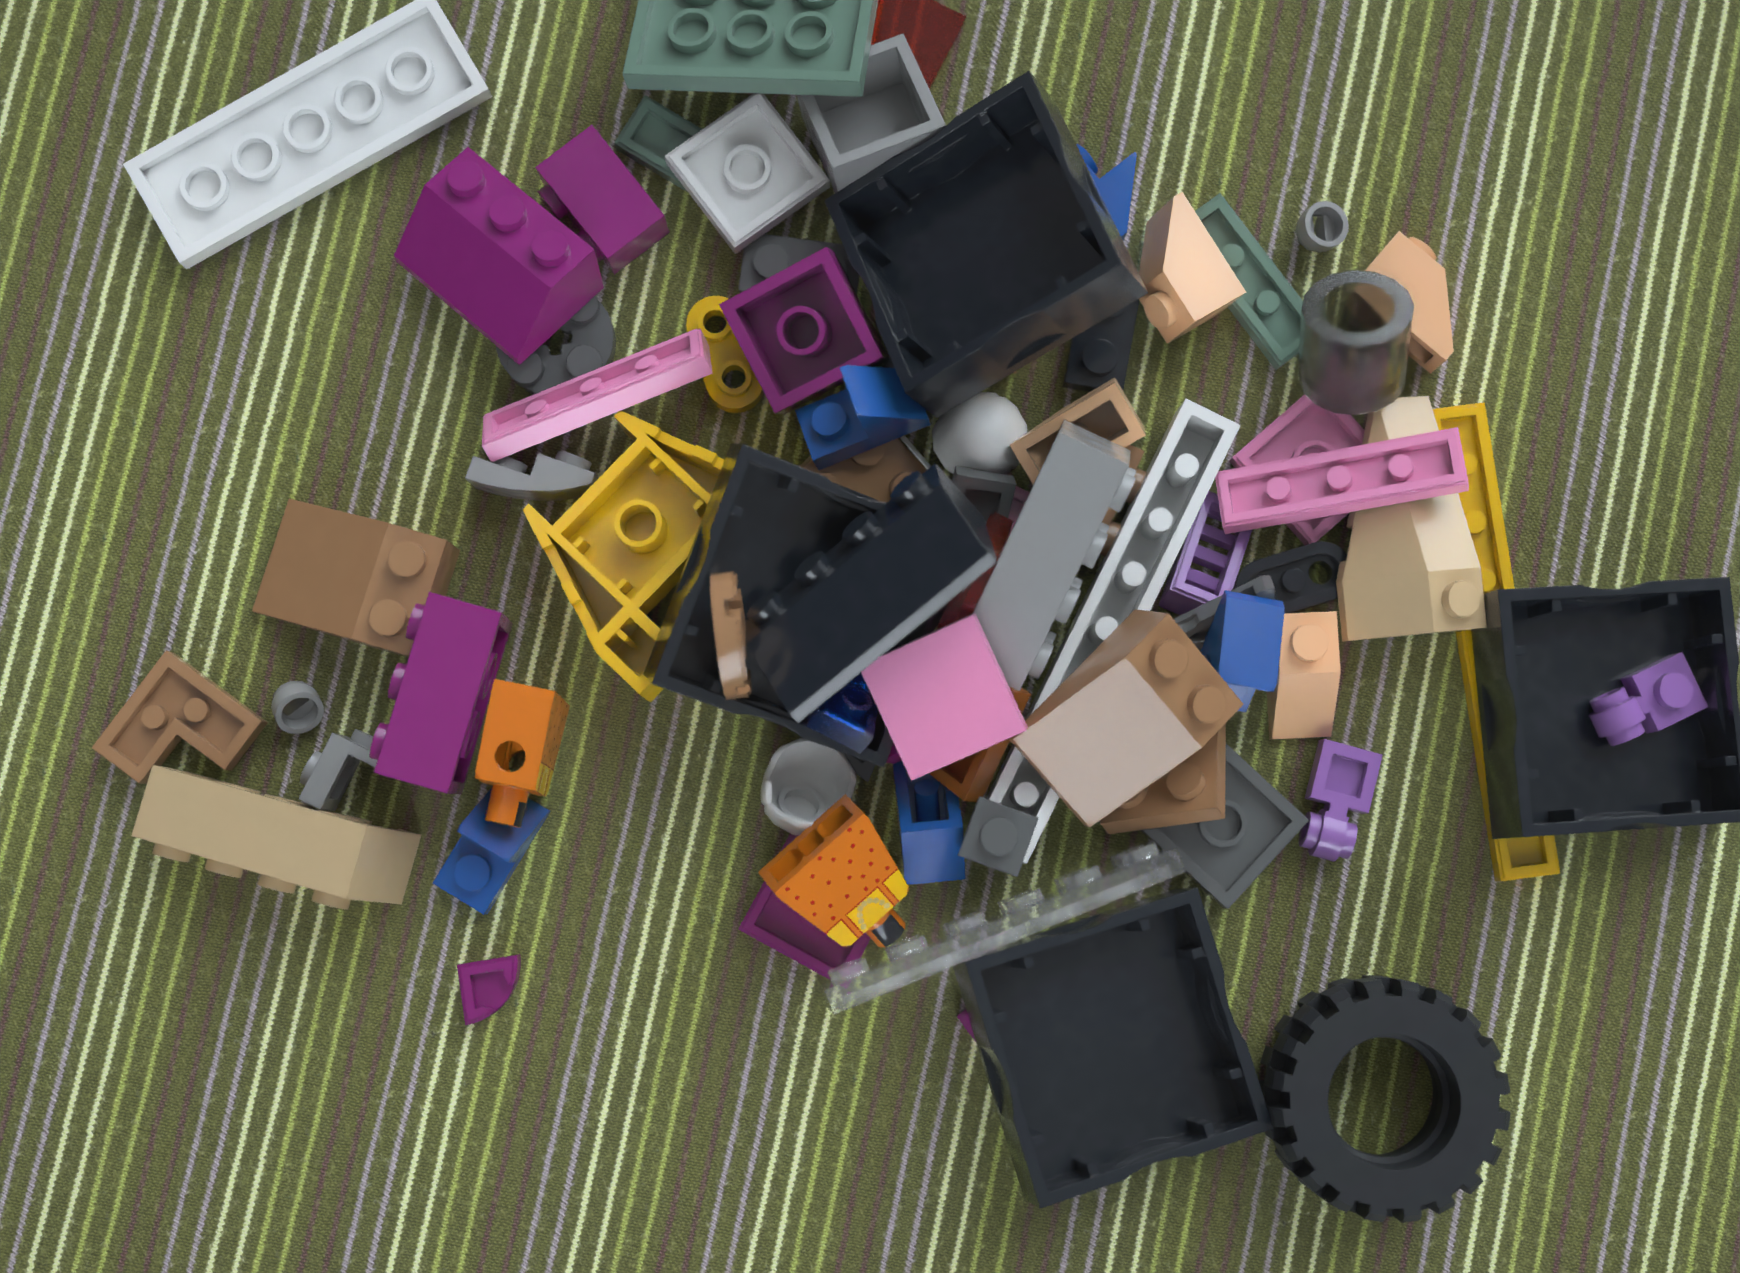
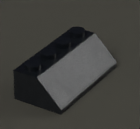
(868, 590)

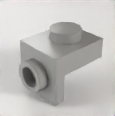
(331, 771)

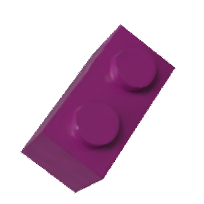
(601, 199)

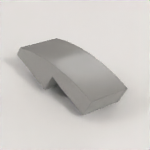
(550, 478)

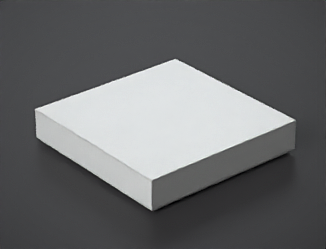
(747, 171)

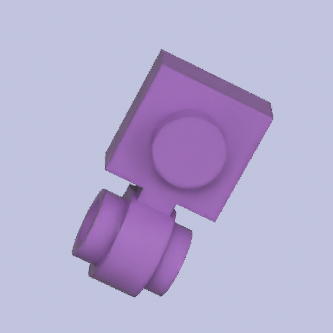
(1651, 699)
(1343, 781)

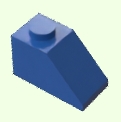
(928, 828)

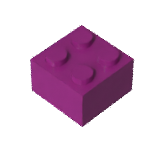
(802, 330)

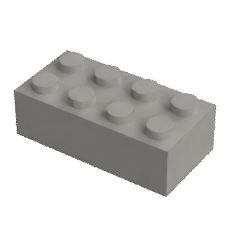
(1046, 547)

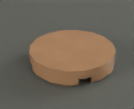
(730, 634)

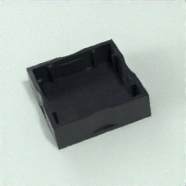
(984, 247)
(762, 527)
(1568, 644)
(1111, 1046)

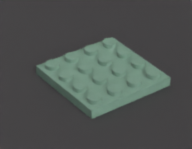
(751, 46)

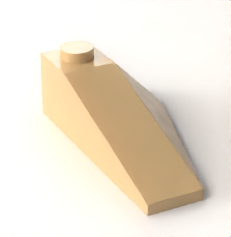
(1410, 561)

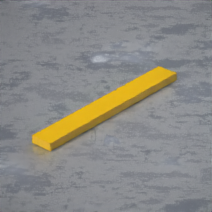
(1483, 511)

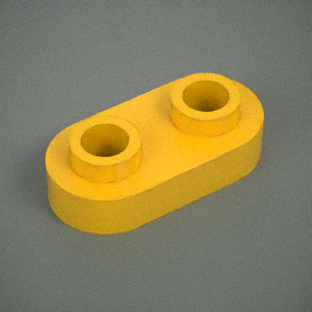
(725, 357)

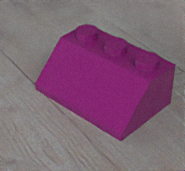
(497, 256)
(441, 693)

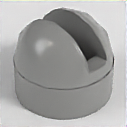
(1330, 227)
(297, 707)

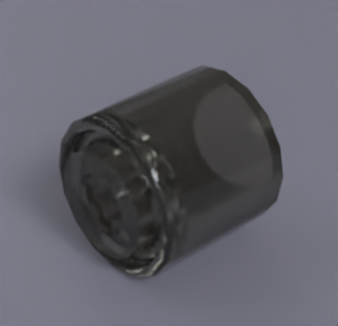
(1355, 342)

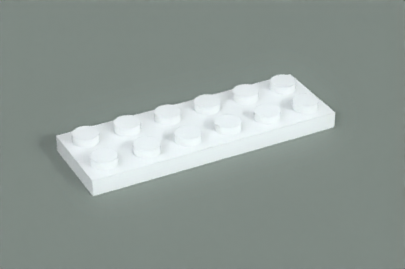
(307, 131)

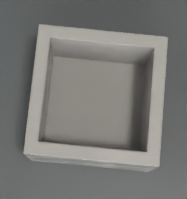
(868, 130)

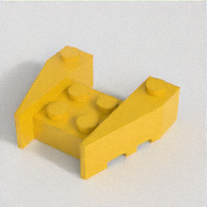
(630, 542)

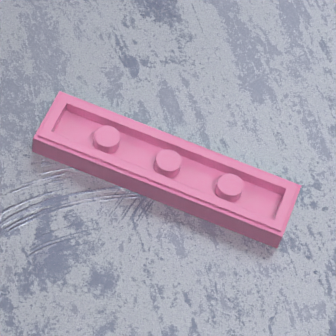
(596, 394)
(1342, 481)

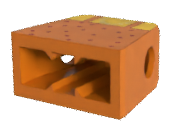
(515, 722)
(841, 877)

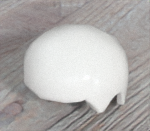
(979, 434)
(804, 784)

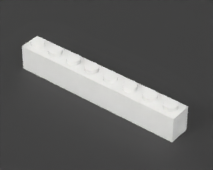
(1128, 575)

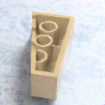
(274, 837)

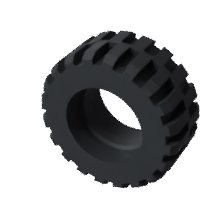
(1461, 1114)

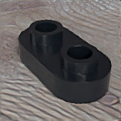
(1291, 575)

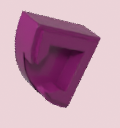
(487, 985)

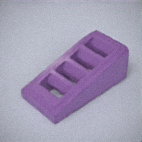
(1191, 588)

